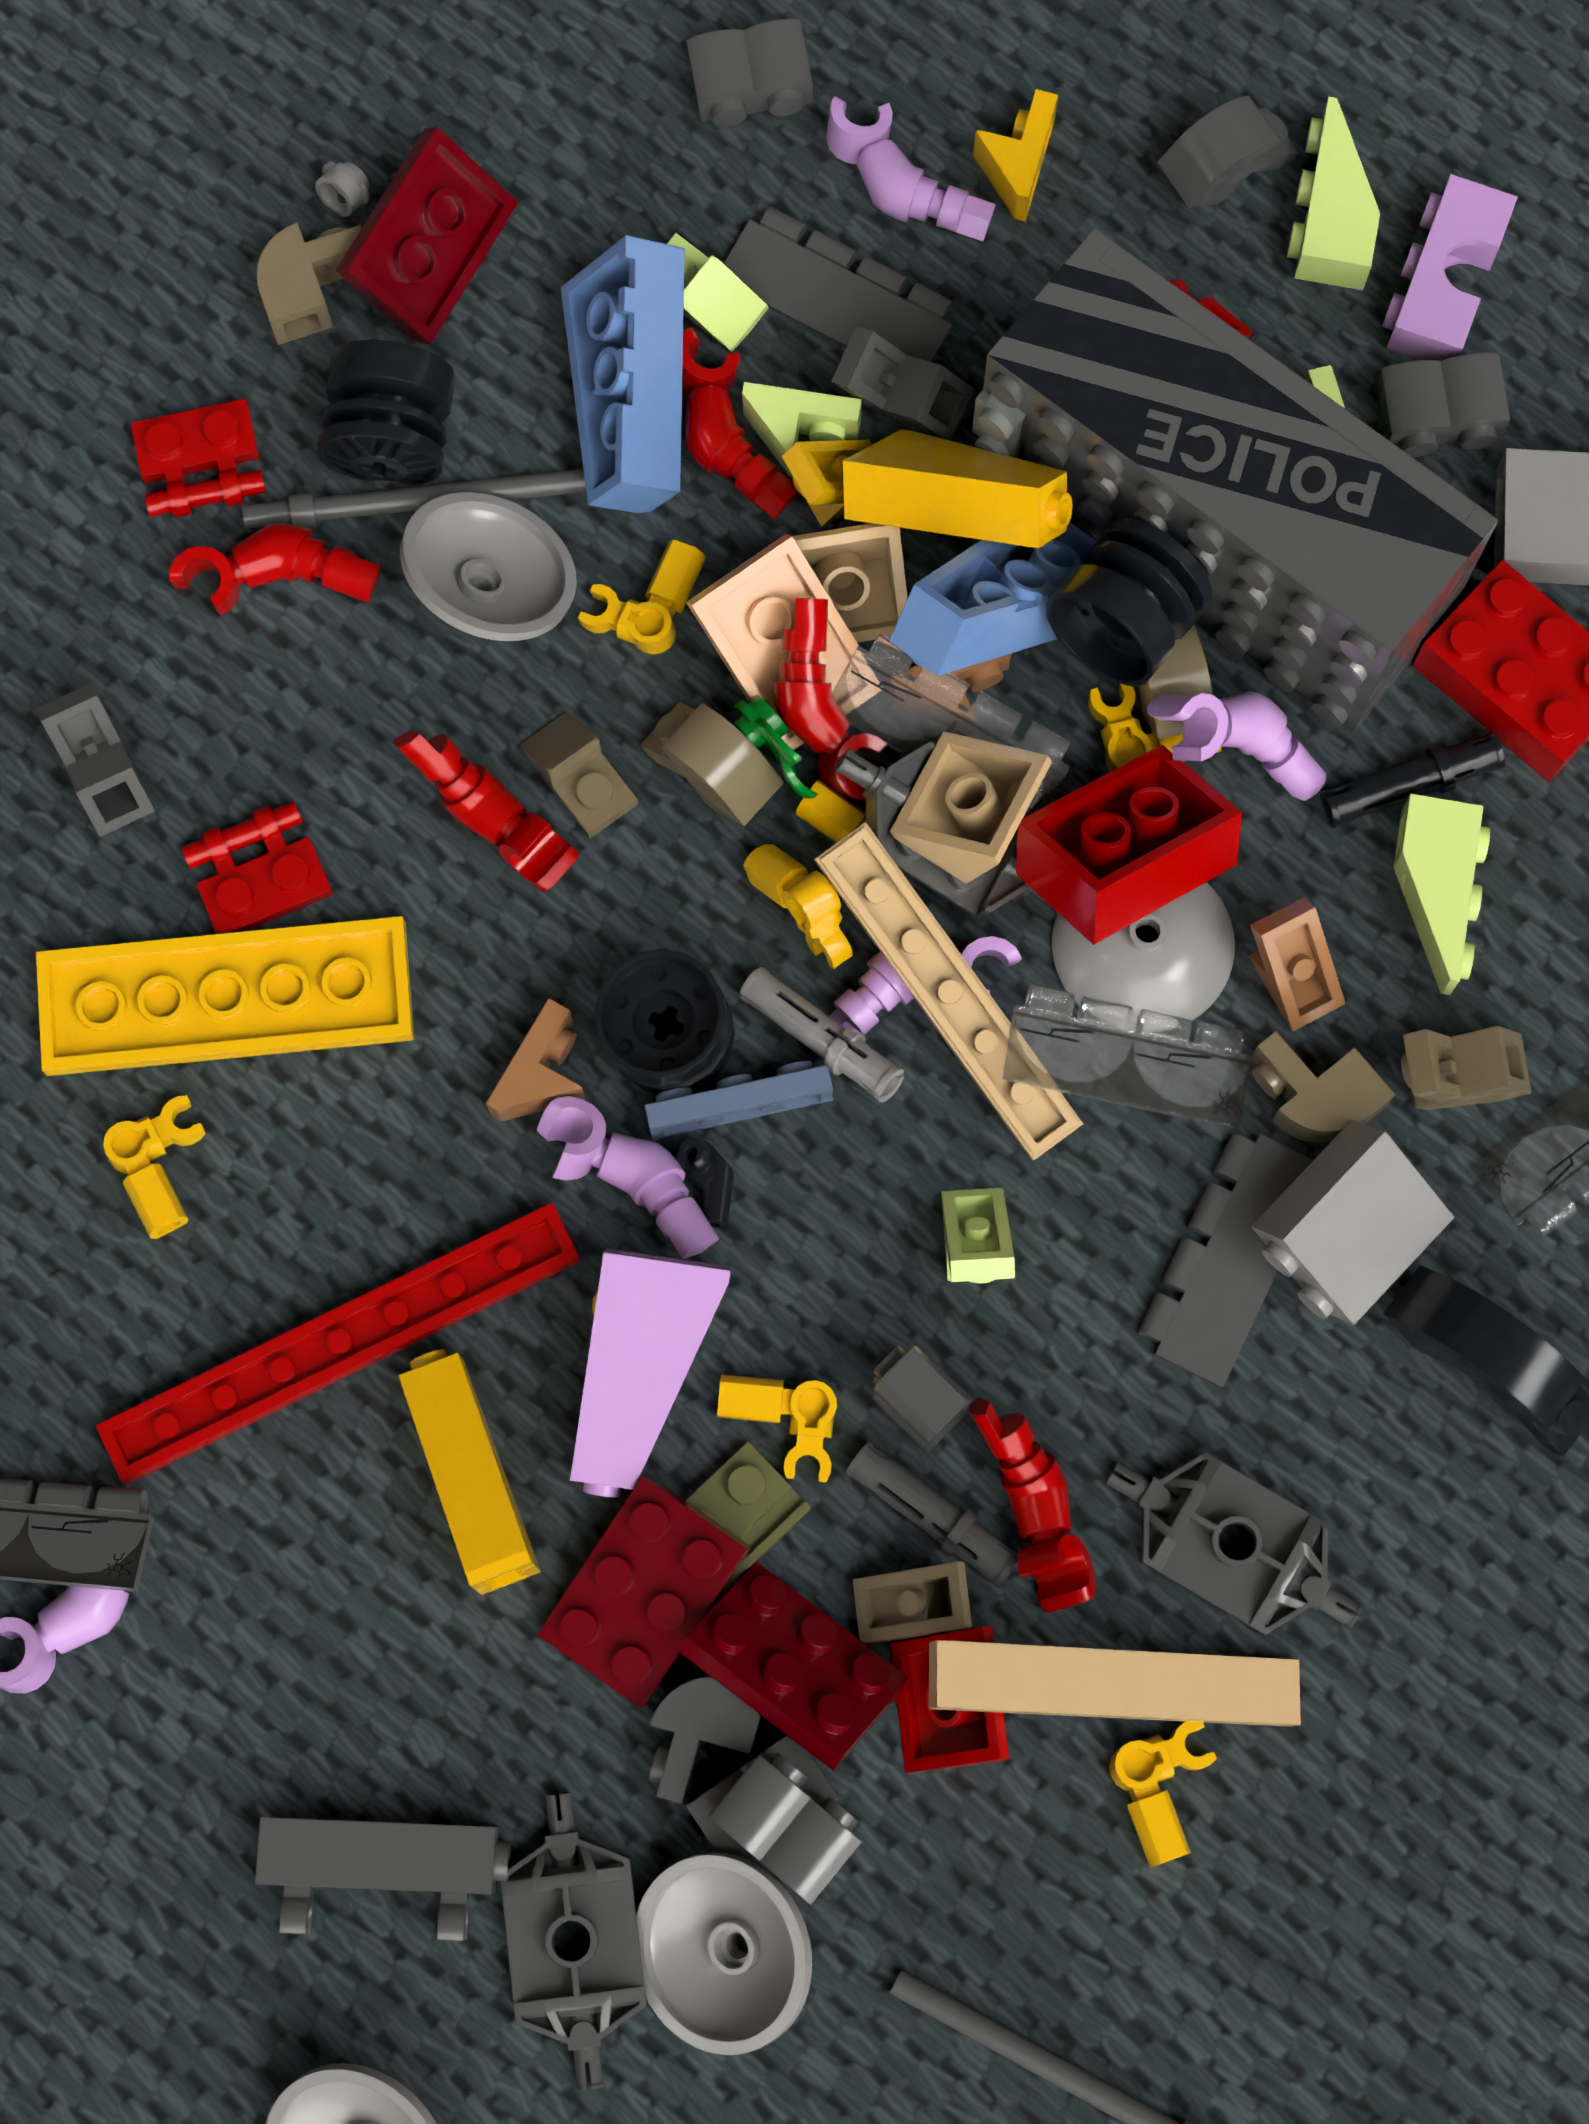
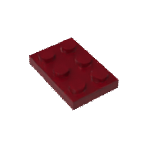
(427, 235)
(644, 1590)
(794, 1665)

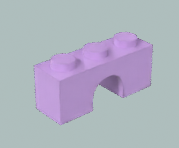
(1463, 229)

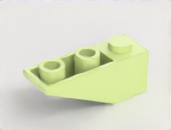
(1342, 215)
(1436, 870)

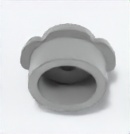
(347, 181)

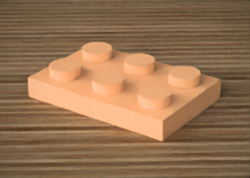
(752, 606)

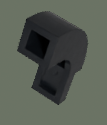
(1496, 1352)

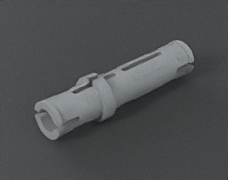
(839, 1047)

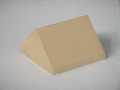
(861, 575)
(969, 803)

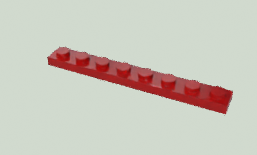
(337, 1344)

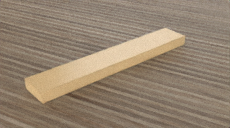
(942, 985)
(1113, 1683)

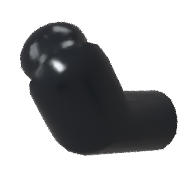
(710, 1176)

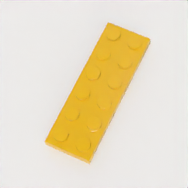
(224, 996)

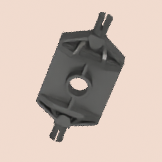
(885, 797)
(1182, 1542)
(604, 1988)

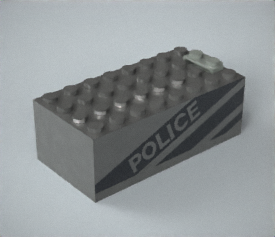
(1310, 524)

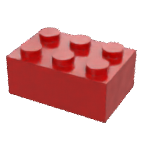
(1515, 669)
(1128, 843)

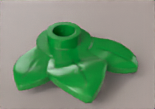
(766, 728)

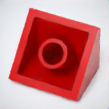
(943, 1737)

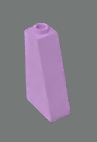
(640, 1350)

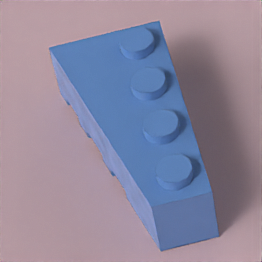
(628, 372)
(986, 602)

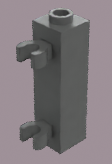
(380, 1857)

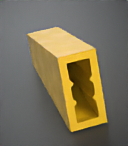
(955, 491)
(467, 1473)

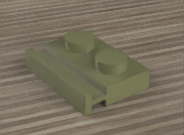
(751, 1503)

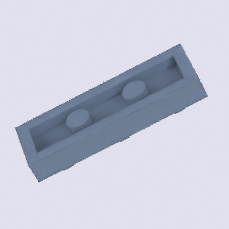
(739, 1099)

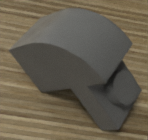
(1224, 150)
(902, 386)
(96, 759)
(698, 1714)

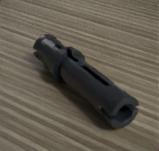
(1430, 773)

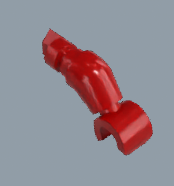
(718, 440)
(273, 555)
(807, 701)
(490, 810)
(1040, 1509)

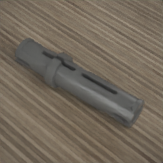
(944, 1522)

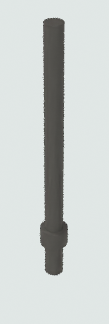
(306, 510)
(1025, 2053)

